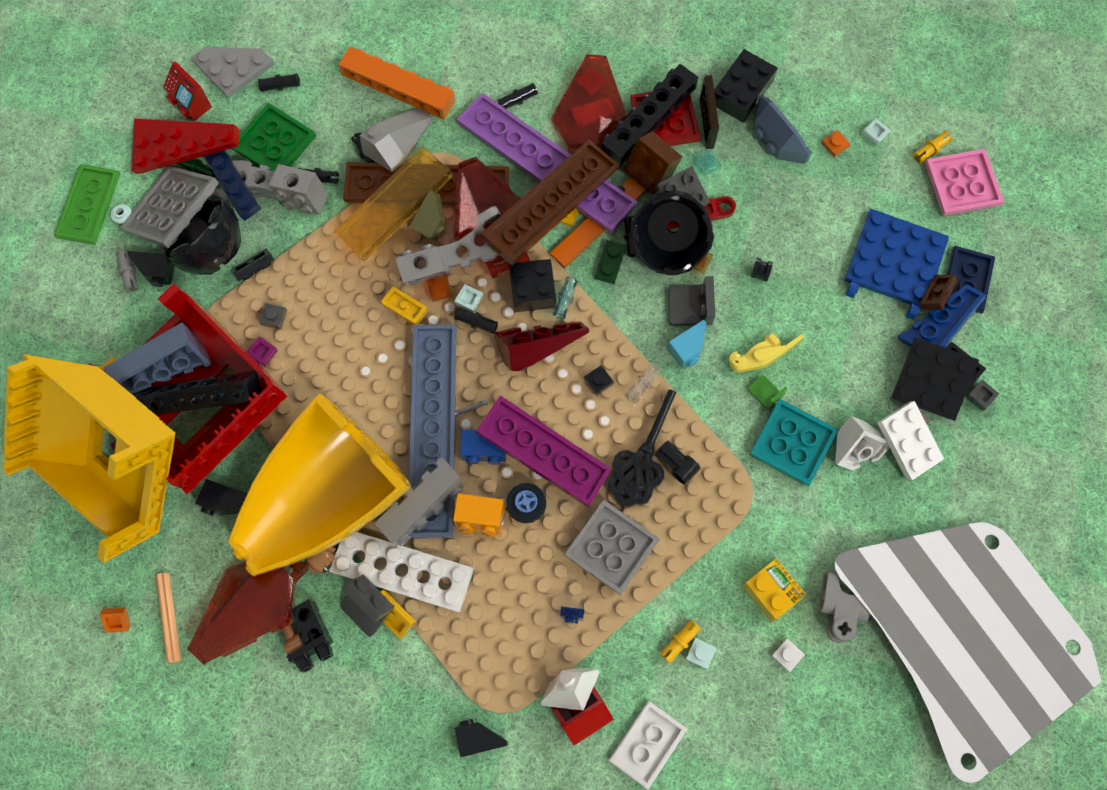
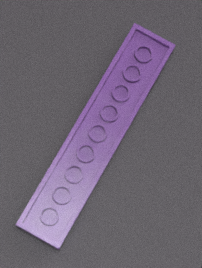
(539, 157)

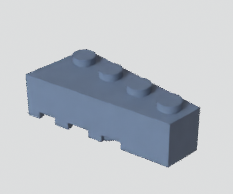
(159, 359)

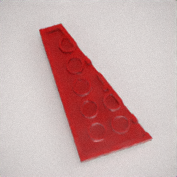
(172, 142)

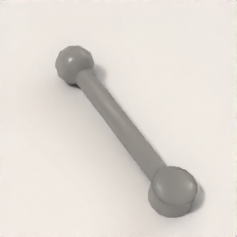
(483, 402)

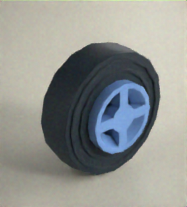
(523, 495)

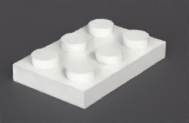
(910, 440)

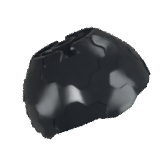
(207, 241)
(668, 250)

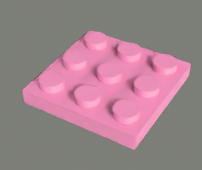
(964, 182)

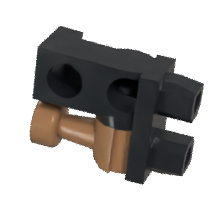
(312, 638)

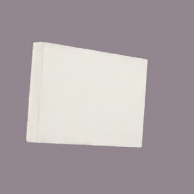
(648, 744)

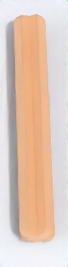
(168, 618)

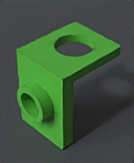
(766, 392)

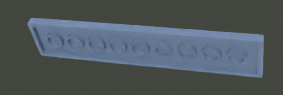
(433, 414)

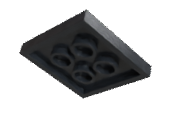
(935, 378)

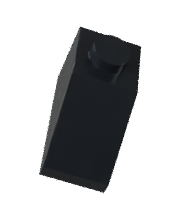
(153, 267)
(477, 738)

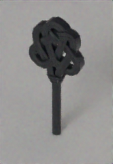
(647, 449)

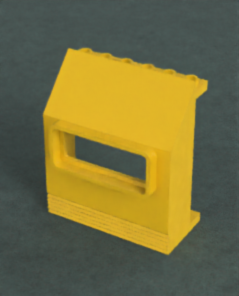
(57, 430)

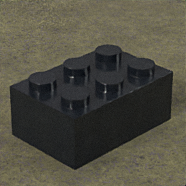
(743, 84)

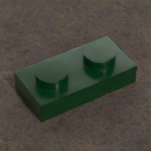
(610, 262)

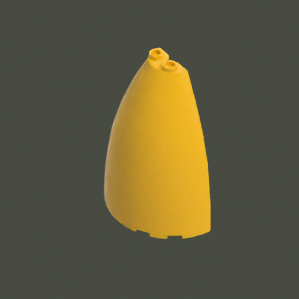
(314, 490)

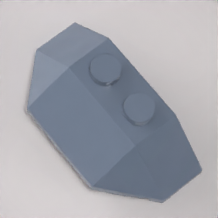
(778, 133)

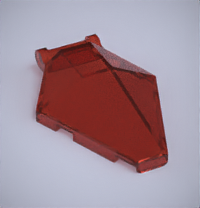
(589, 105)
(476, 192)
(245, 610)

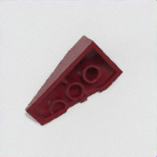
(526, 348)

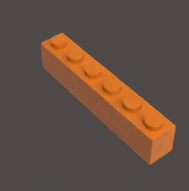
(397, 82)

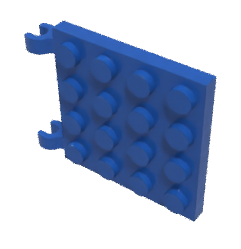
(895, 259)

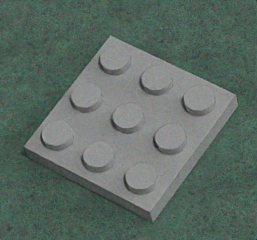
(611, 547)

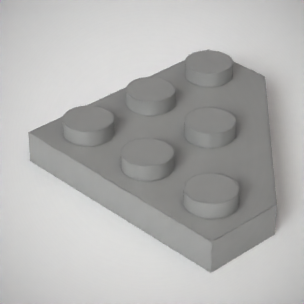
(232, 67)

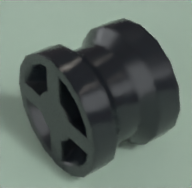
(761, 269)

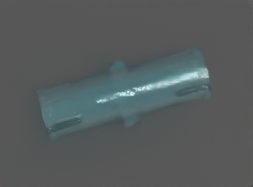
(565, 297)

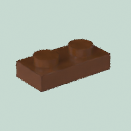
(938, 292)

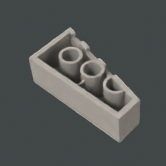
(420, 503)

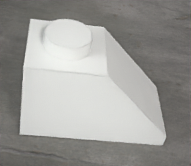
(857, 443)
(570, 688)

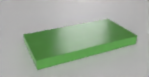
(87, 204)

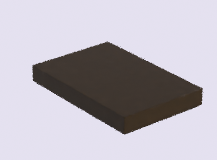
(709, 112)

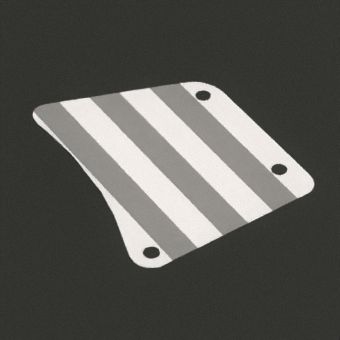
(975, 637)

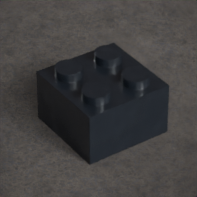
(532, 285)

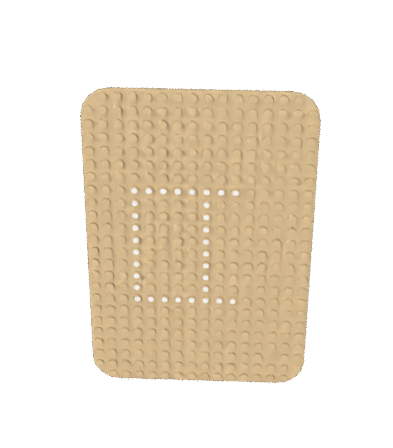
(360, 358)

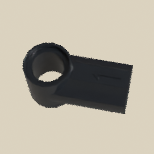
(681, 466)

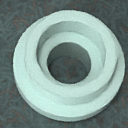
(120, 219)

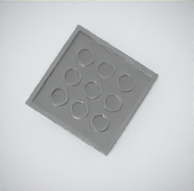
(169, 206)

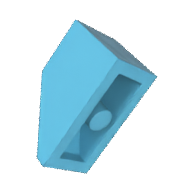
(688, 345)

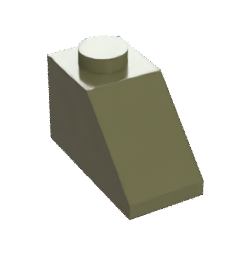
(430, 217)

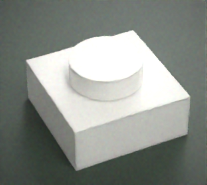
(788, 655)

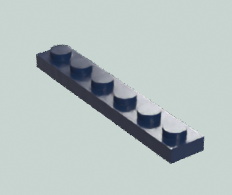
(233, 184)

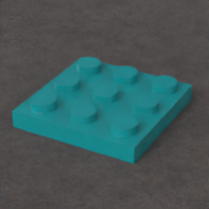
(793, 442)

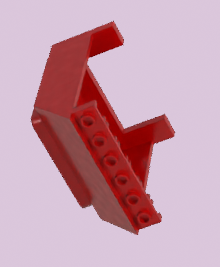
(232, 422)

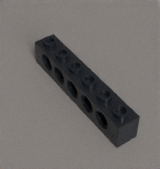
(684, 83)
(200, 393)

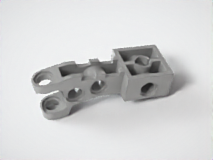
(290, 185)
(442, 258)

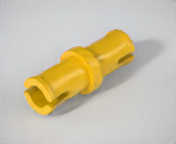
(932, 147)
(680, 641)

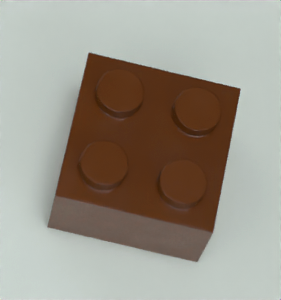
(652, 161)

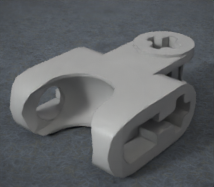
(842, 608)

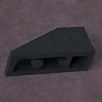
(219, 499)

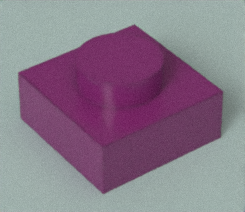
(262, 351)

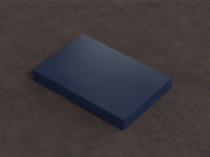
(971, 269)

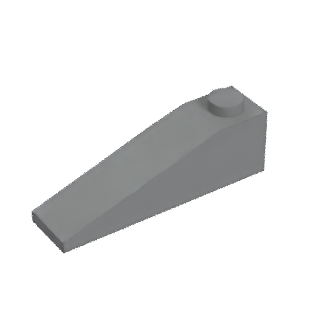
(394, 138)

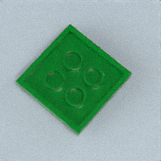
(274, 139)

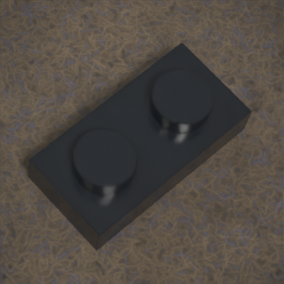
(247, 268)

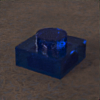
(571, 615)

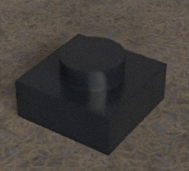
(598, 380)

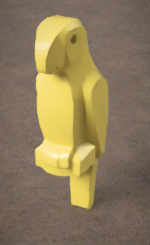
(761, 354)

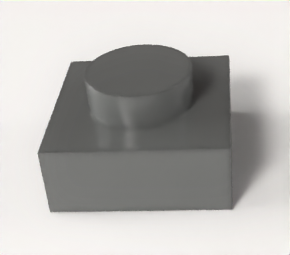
(273, 316)
(982, 395)

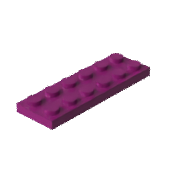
(543, 451)

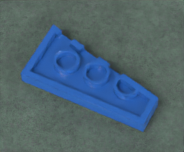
(944, 324)

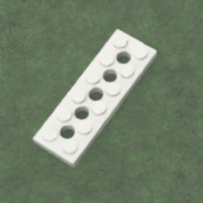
(407, 585)

